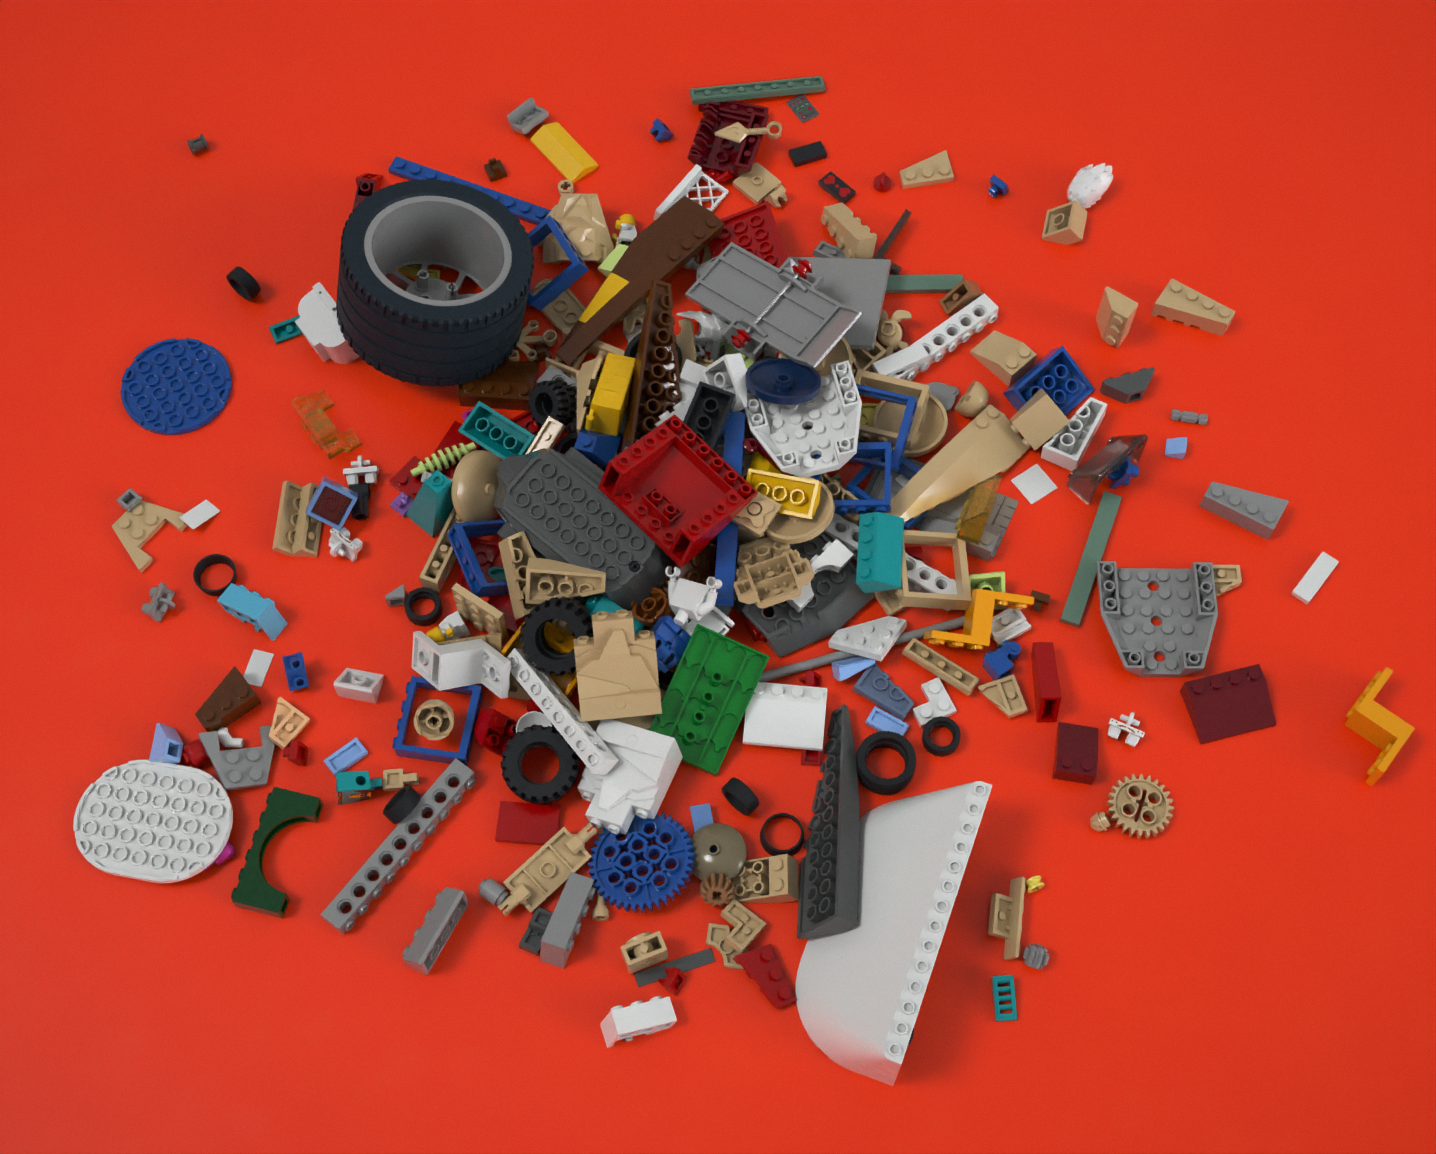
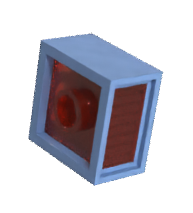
(331, 503)

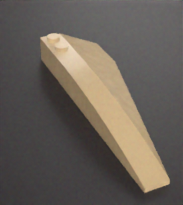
(969, 458)

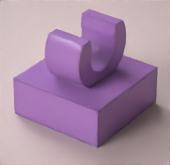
(401, 504)

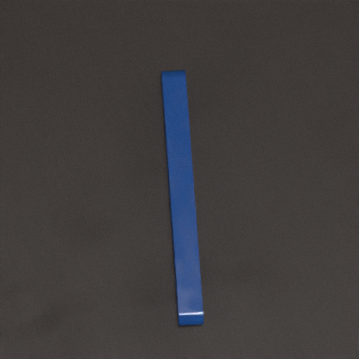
(728, 536)

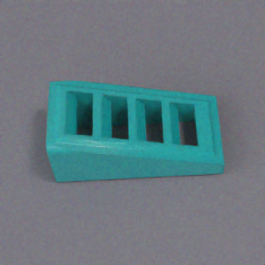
(1004, 979)

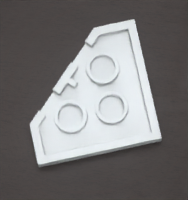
(870, 638)

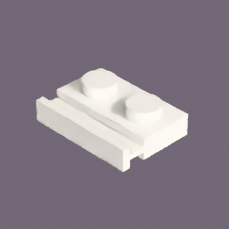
(1008, 625)

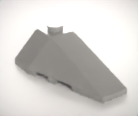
(982, 550)

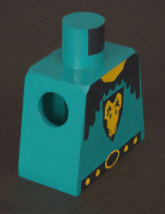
(355, 786)

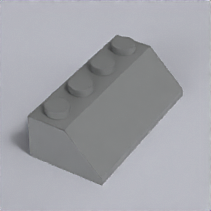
(436, 930)

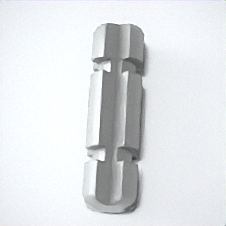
(1187, 416)

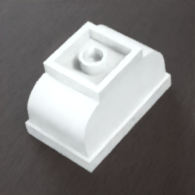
(321, 328)

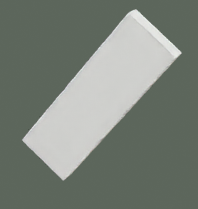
(901, 360)
(1314, 578)

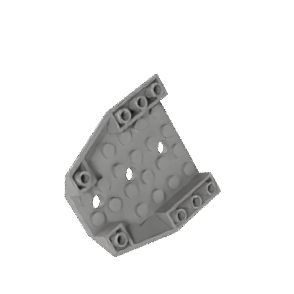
(1182, 604)

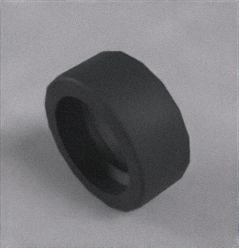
(243, 283)
(417, 594)
(942, 722)
(740, 796)
(401, 804)

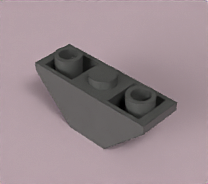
(1128, 386)

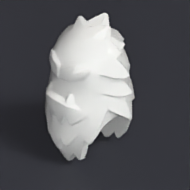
(1090, 184)
(709, 326)

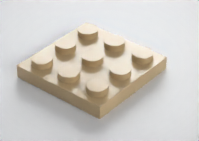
(479, 612)

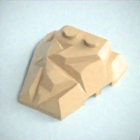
(585, 227)
(770, 573)

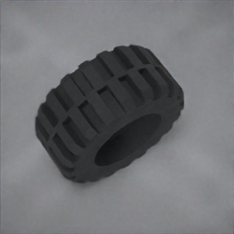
(534, 639)
(513, 758)

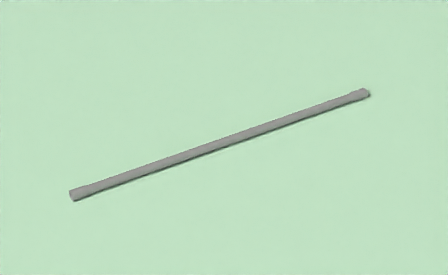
(840, 655)

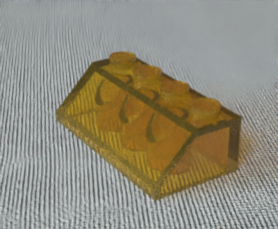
(977, 510)

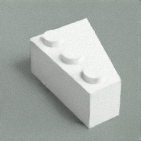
(638, 1019)

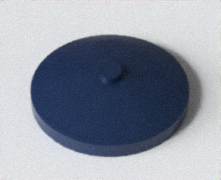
(782, 381)

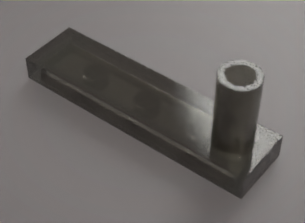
(894, 269)

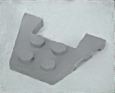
(242, 766)

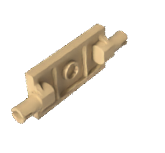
(547, 869)

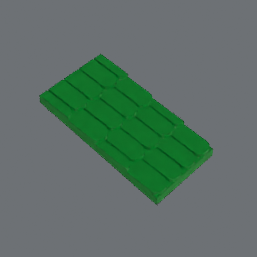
(709, 697)

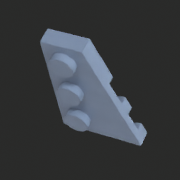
(883, 692)

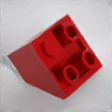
(494, 730)

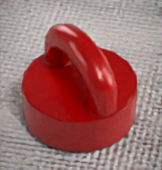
(882, 182)

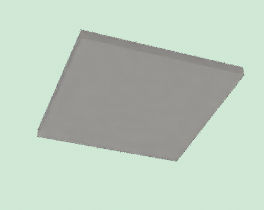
(855, 284)

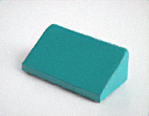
(285, 330)

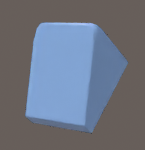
(1176, 447)

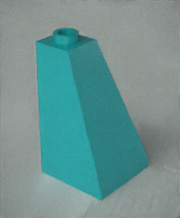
(432, 504)

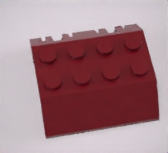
(720, 153)

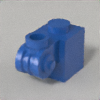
(998, 662)

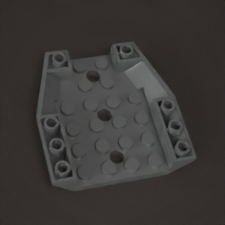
(832, 606)

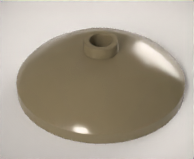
(730, 852)

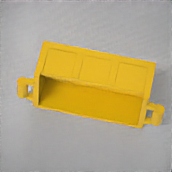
(611, 395)

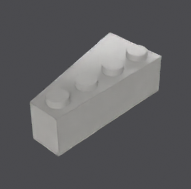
(1244, 508)
(566, 920)

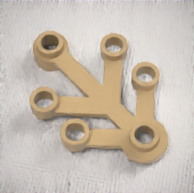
(524, 339)

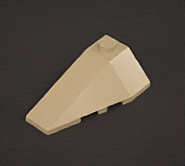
(587, 381)
(558, 579)

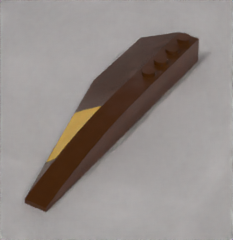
(651, 255)

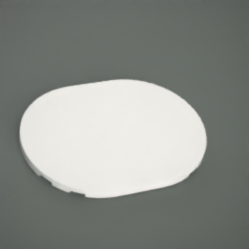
(153, 821)

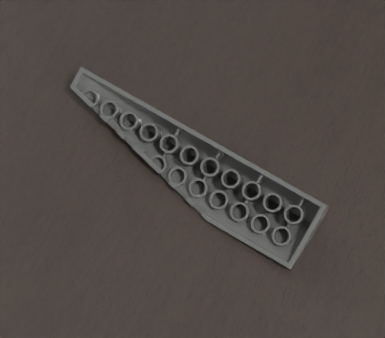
(832, 857)

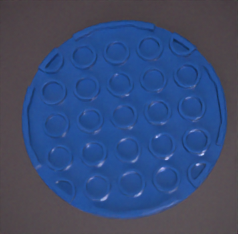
(176, 386)

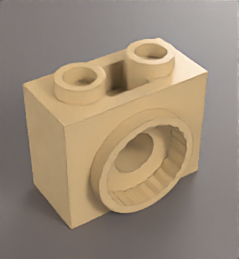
(644, 951)

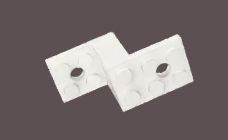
(461, 664)

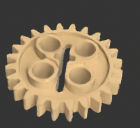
(1157, 812)

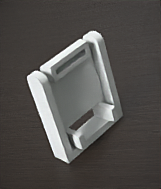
(713, 620)

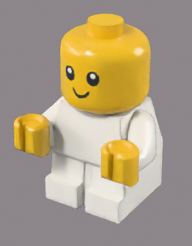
(627, 226)
(449, 629)

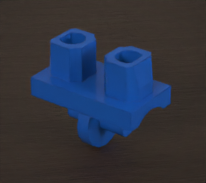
(1122, 474)
(295, 671)

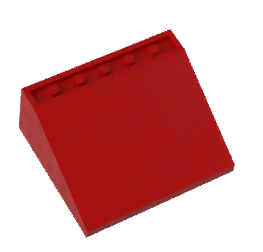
(676, 489)

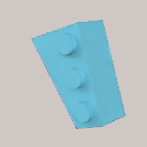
(253, 609)

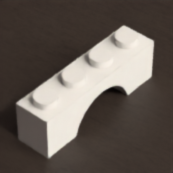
(833, 558)

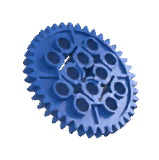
(647, 894)

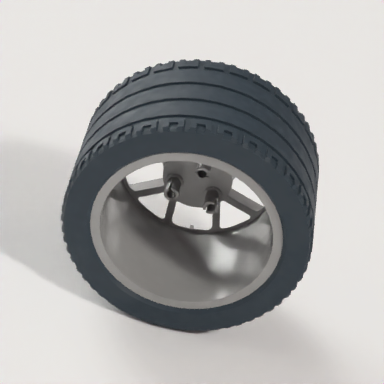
(427, 328)

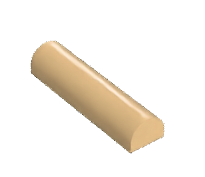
(940, 666)

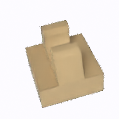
(778, 193)

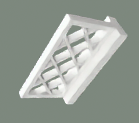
(687, 185)

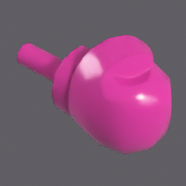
(227, 852)

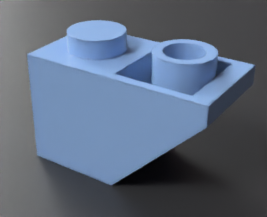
(166, 745)

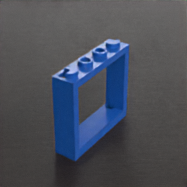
(564, 279)
(911, 405)
(869, 450)
(906, 469)
(458, 537)
(433, 754)

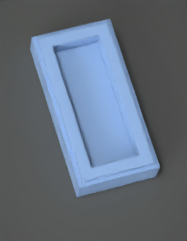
(883, 721)
(346, 756)

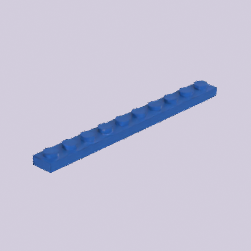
(521, 209)

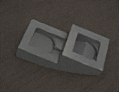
(537, 925)

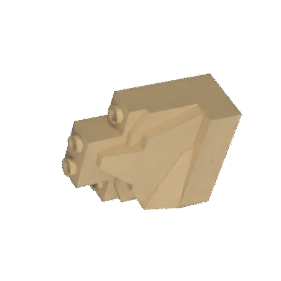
(616, 669)

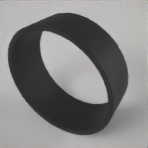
(206, 562)
(774, 852)

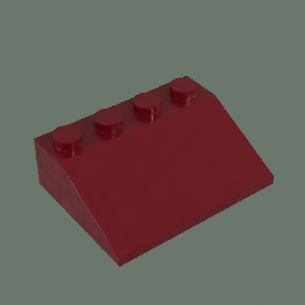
(1228, 704)

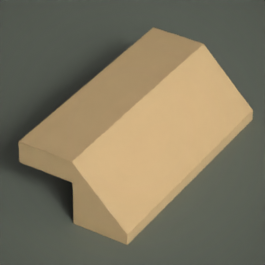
(295, 531)

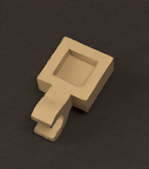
(396, 779)

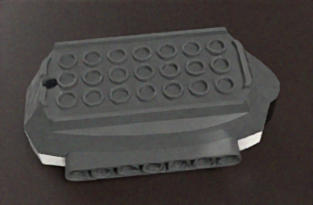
(576, 523)

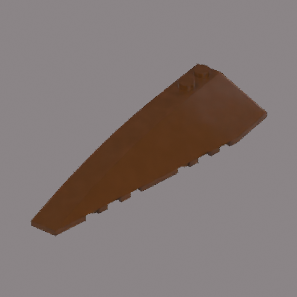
(656, 367)

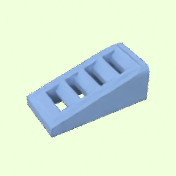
(846, 668)

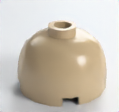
(973, 401)
(434, 719)

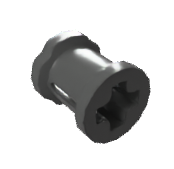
(197, 144)

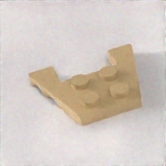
(140, 524)

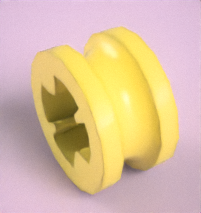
(1034, 884)

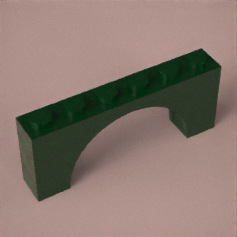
(282, 810)

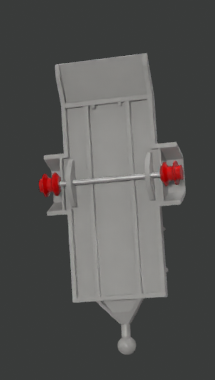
(770, 305)

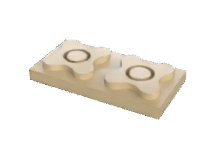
(758, 514)

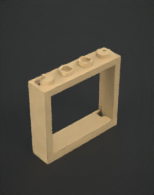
(898, 386)
(934, 600)

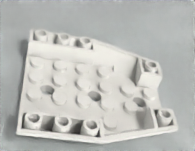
(834, 424)

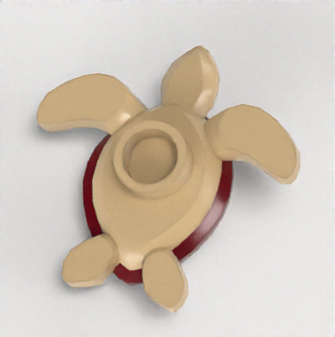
(891, 332)

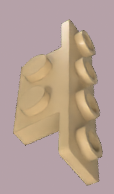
(1006, 917)

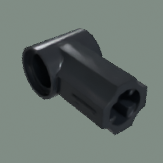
(361, 507)

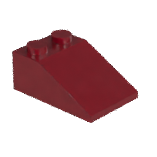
(1076, 753)

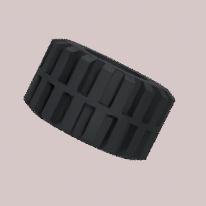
(552, 400)

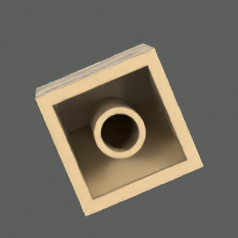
(1038, 420)

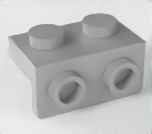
(526, 116)

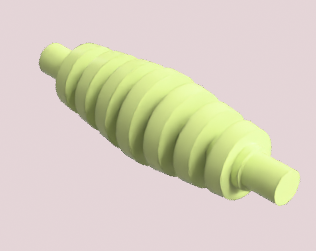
(443, 459)

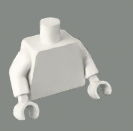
(690, 598)

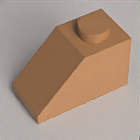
(960, 296)

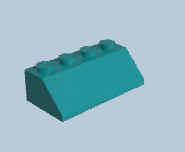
(496, 432)
(879, 552)

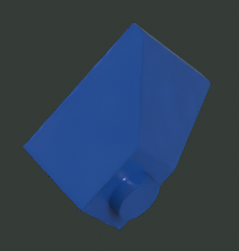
(597, 446)

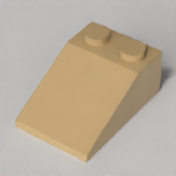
(1004, 356)

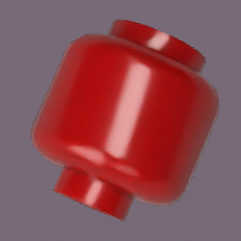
(195, 754)

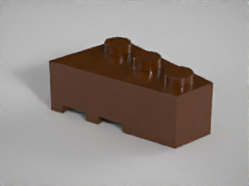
(227, 702)

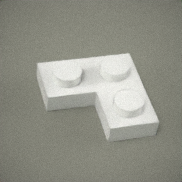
(938, 703)

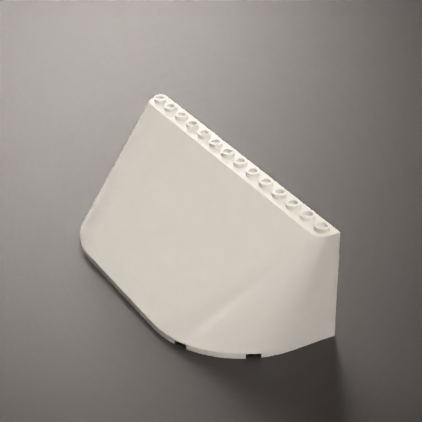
(867, 984)

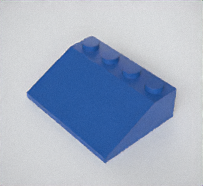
(1057, 377)

